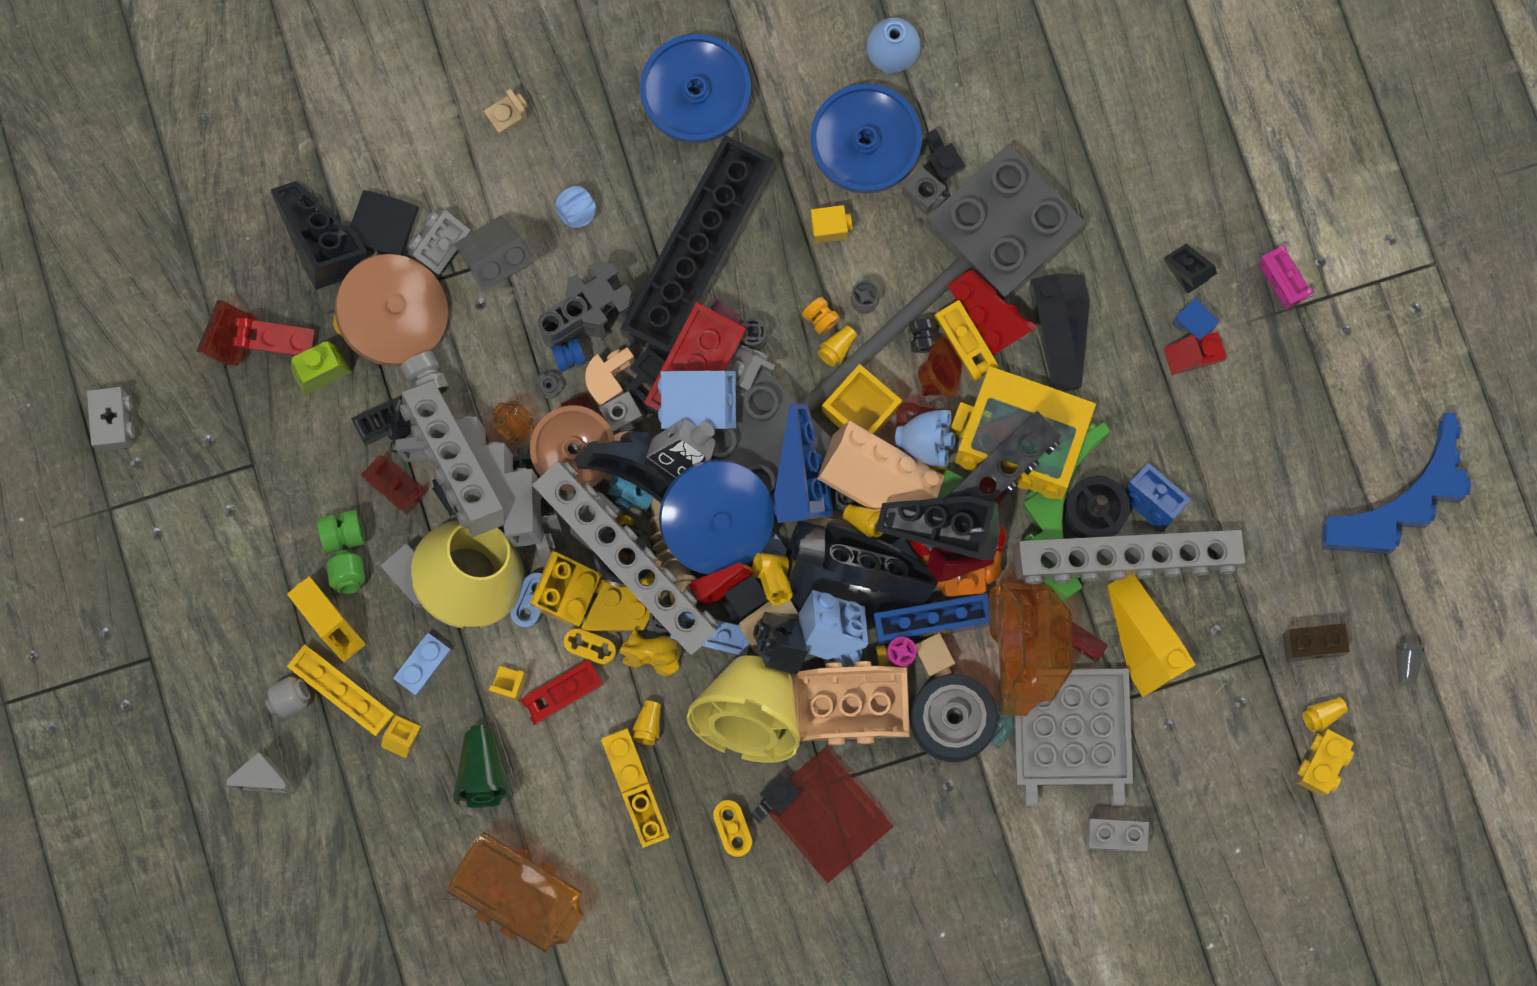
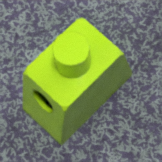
(319, 367)

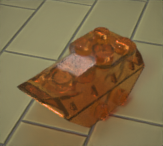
(1033, 644)
(517, 893)

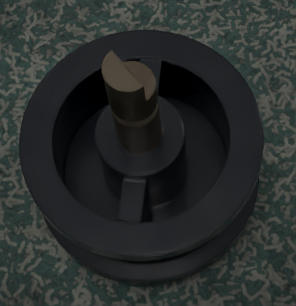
(1096, 507)

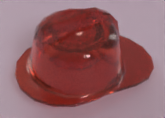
(941, 370)

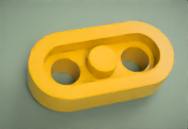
(732, 829)

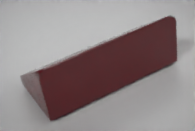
(1087, 643)

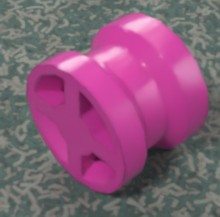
(903, 647)

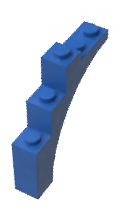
(1438, 482)

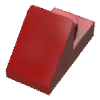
(1194, 354)

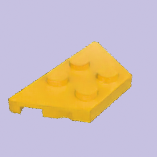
(618, 608)

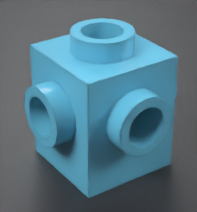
(628, 495)

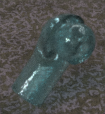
(1004, 729)

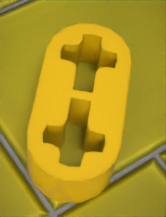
(588, 653)

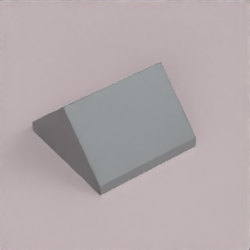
(261, 776)

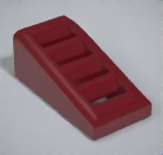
(949, 565)

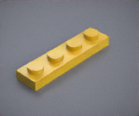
(340, 690)

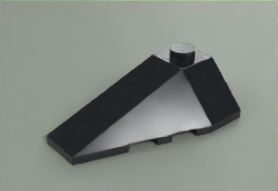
(321, 241)
(1062, 321)
(952, 524)

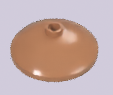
(565, 427)

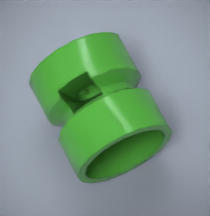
(341, 531)

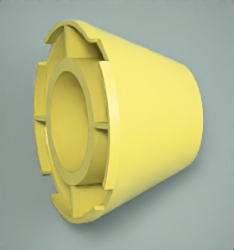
(459, 597)
(748, 712)

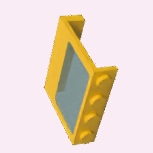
(1004, 406)

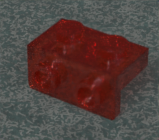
(219, 334)

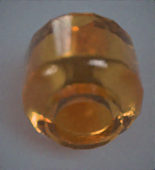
(512, 421)

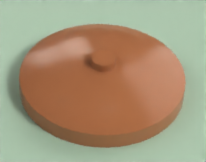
(391, 309)

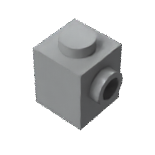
(621, 413)

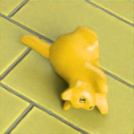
(660, 652)

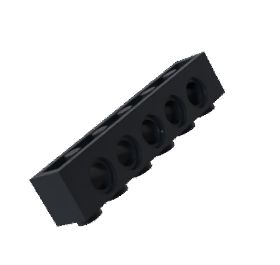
(1035, 426)

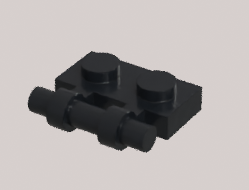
(647, 370)

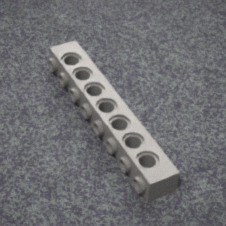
(1226, 544)
(689, 637)

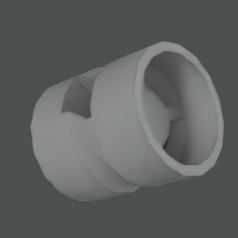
(424, 369)

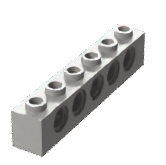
(478, 516)

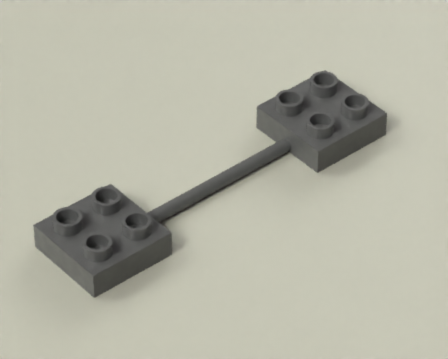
(997, 223)

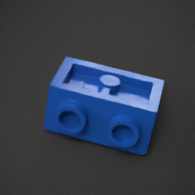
(1155, 497)

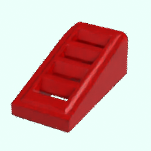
(713, 586)

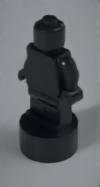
(399, 428)

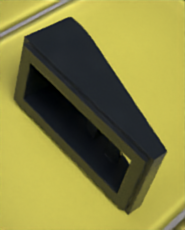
(369, 415)

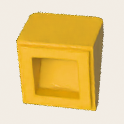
(400, 736)

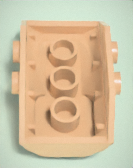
(852, 703)

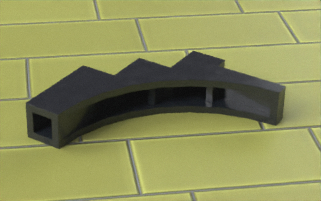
(628, 461)

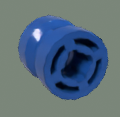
(568, 355)

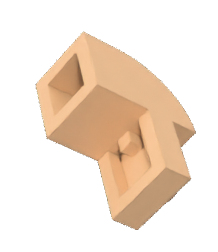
(600, 375)

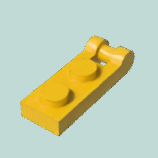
(965, 339)

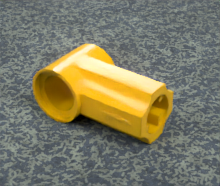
(773, 574)

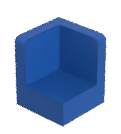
(1195, 320)

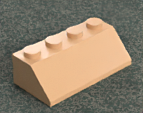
(875, 470)

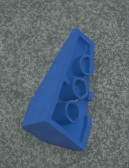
(797, 489)

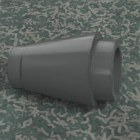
(1409, 661)

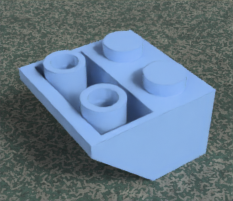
(832, 625)

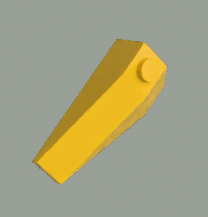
(1147, 639)

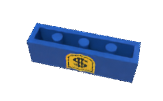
(932, 618)

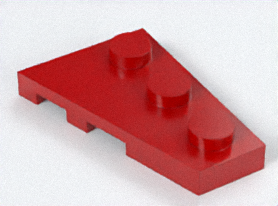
(992, 317)

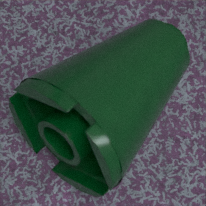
(481, 771)

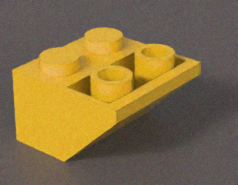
(565, 589)

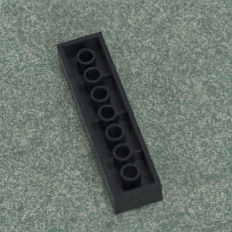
(698, 245)

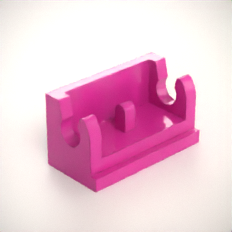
(1284, 278)

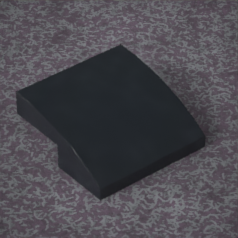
(383, 222)

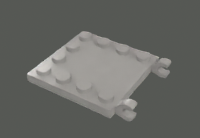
(1078, 736)

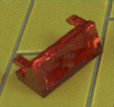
(393, 484)

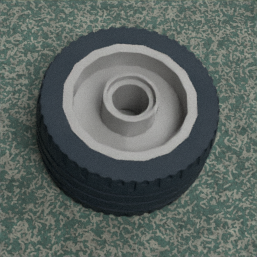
(957, 696)

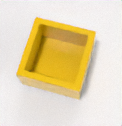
(862, 401)

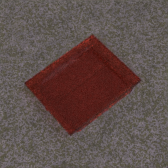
(831, 817)

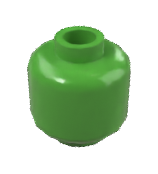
(345, 572)

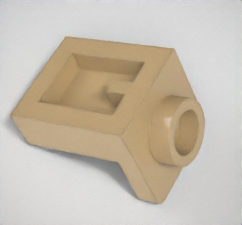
(507, 112)

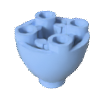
(889, 53)
(927, 437)

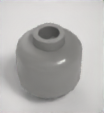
(287, 697)

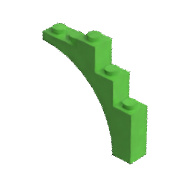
(1047, 513)

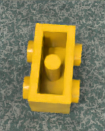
(1325, 762)

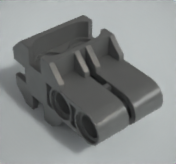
(596, 303)

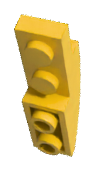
(635, 787)

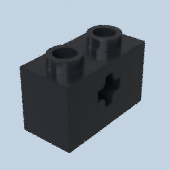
(744, 599)
(780, 643)

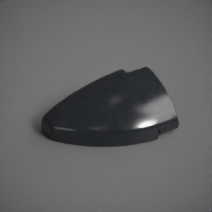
(854, 569)

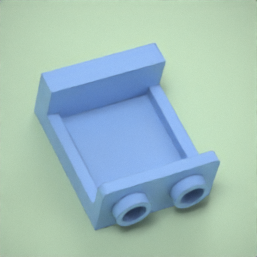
(698, 398)

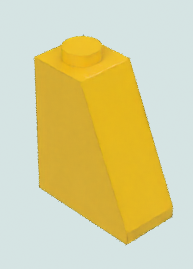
(326, 619)

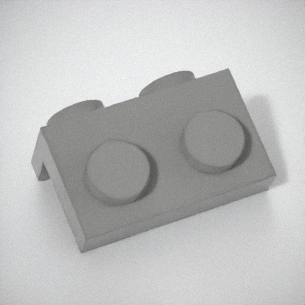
(746, 364)

